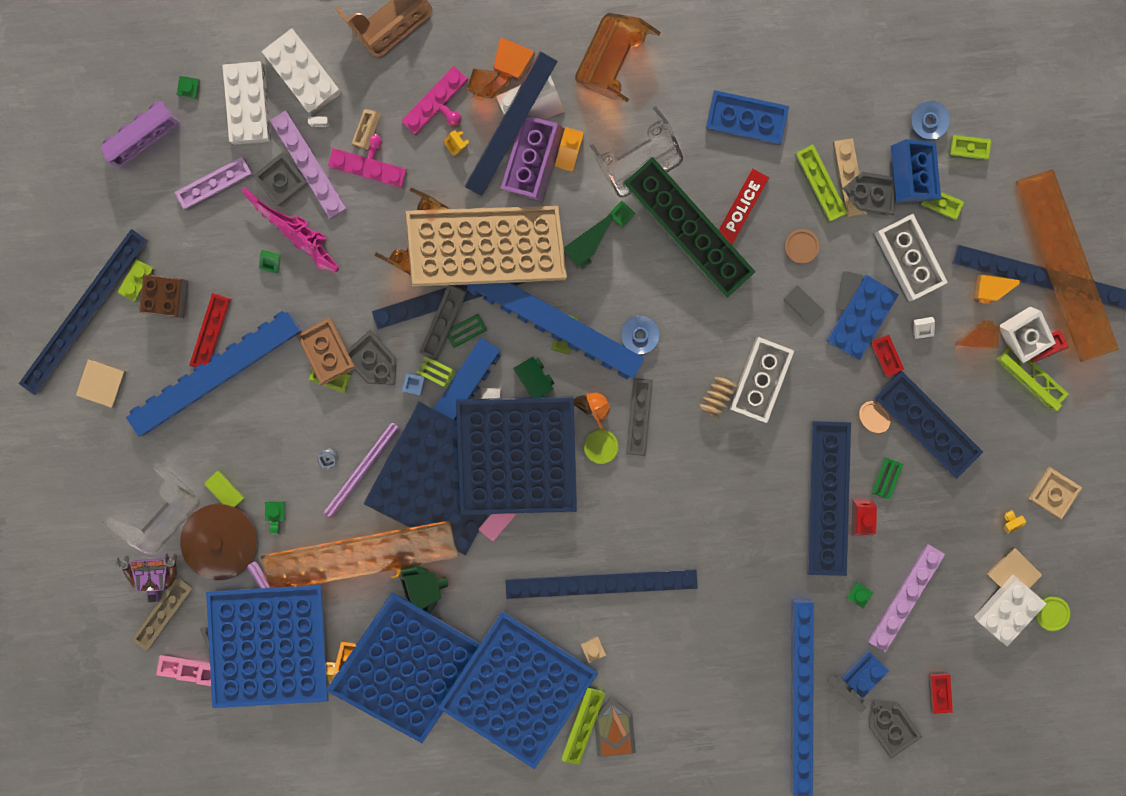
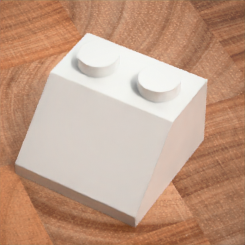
(1027, 334)

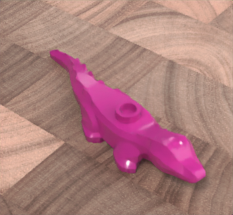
(297, 232)

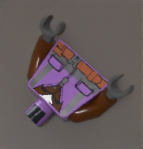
(150, 574)

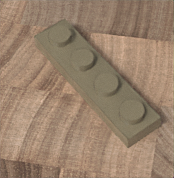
(161, 614)

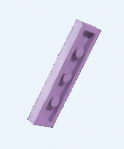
(213, 183)

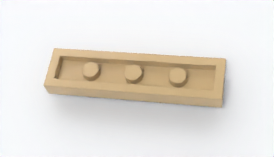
(847, 170)

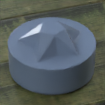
(327, 458)

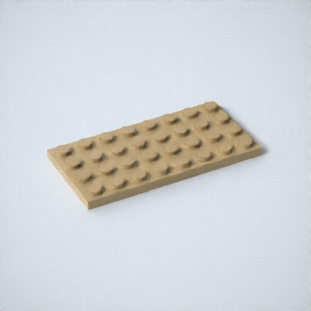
(485, 245)

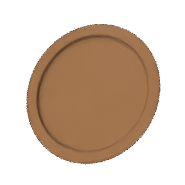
(802, 246)

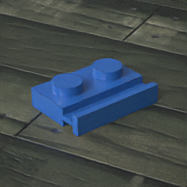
(865, 674)

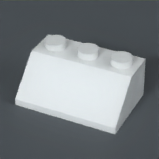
(545, 107)

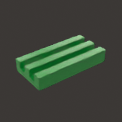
(479, 323)
(887, 478)

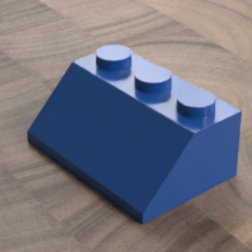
(915, 171)

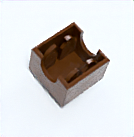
(163, 296)

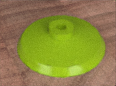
(601, 446)
(1054, 614)

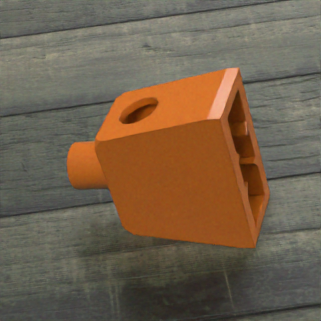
(512, 59)

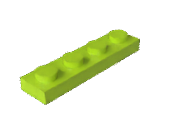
(821, 183)
(583, 726)

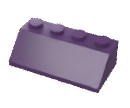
(138, 134)
(532, 158)

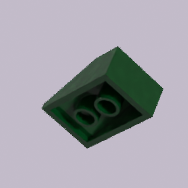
(585, 246)

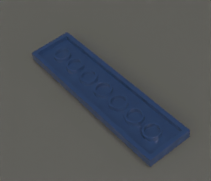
(829, 498)

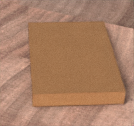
(326, 351)

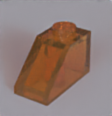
(487, 83)
(981, 336)

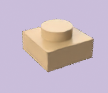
(593, 649)

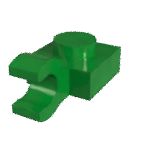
(275, 513)

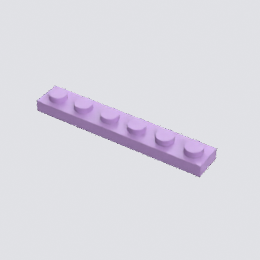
(308, 164)
(906, 597)

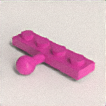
(435, 101)
(367, 165)

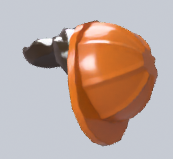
(594, 405)

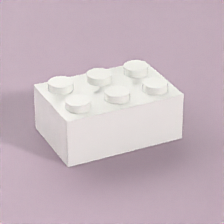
(1010, 610)

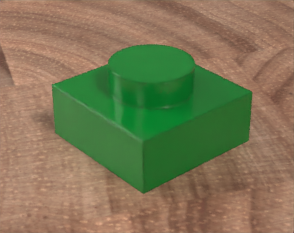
(188, 87)
(622, 214)
(269, 261)
(859, 595)

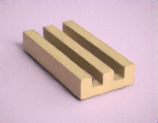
(366, 129)

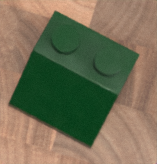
(533, 378)

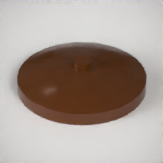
(219, 541)

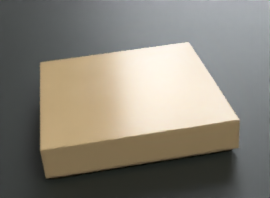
(100, 383)
(1055, 493)
(1014, 564)

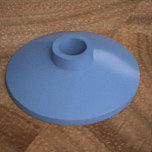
(938, 115)
(644, 325)

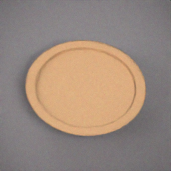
(874, 417)

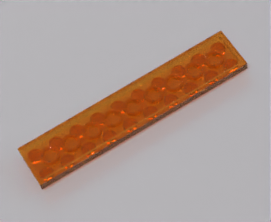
(1067, 265)
(360, 556)

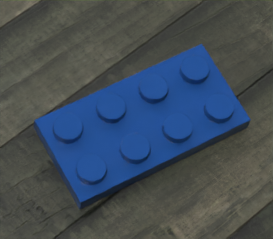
(747, 117)
(862, 317)

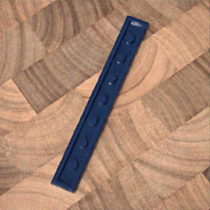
(511, 123)

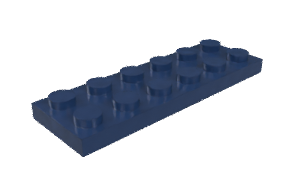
(928, 424)

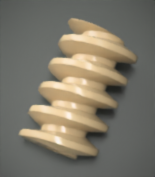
(717, 397)

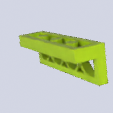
(1030, 382)

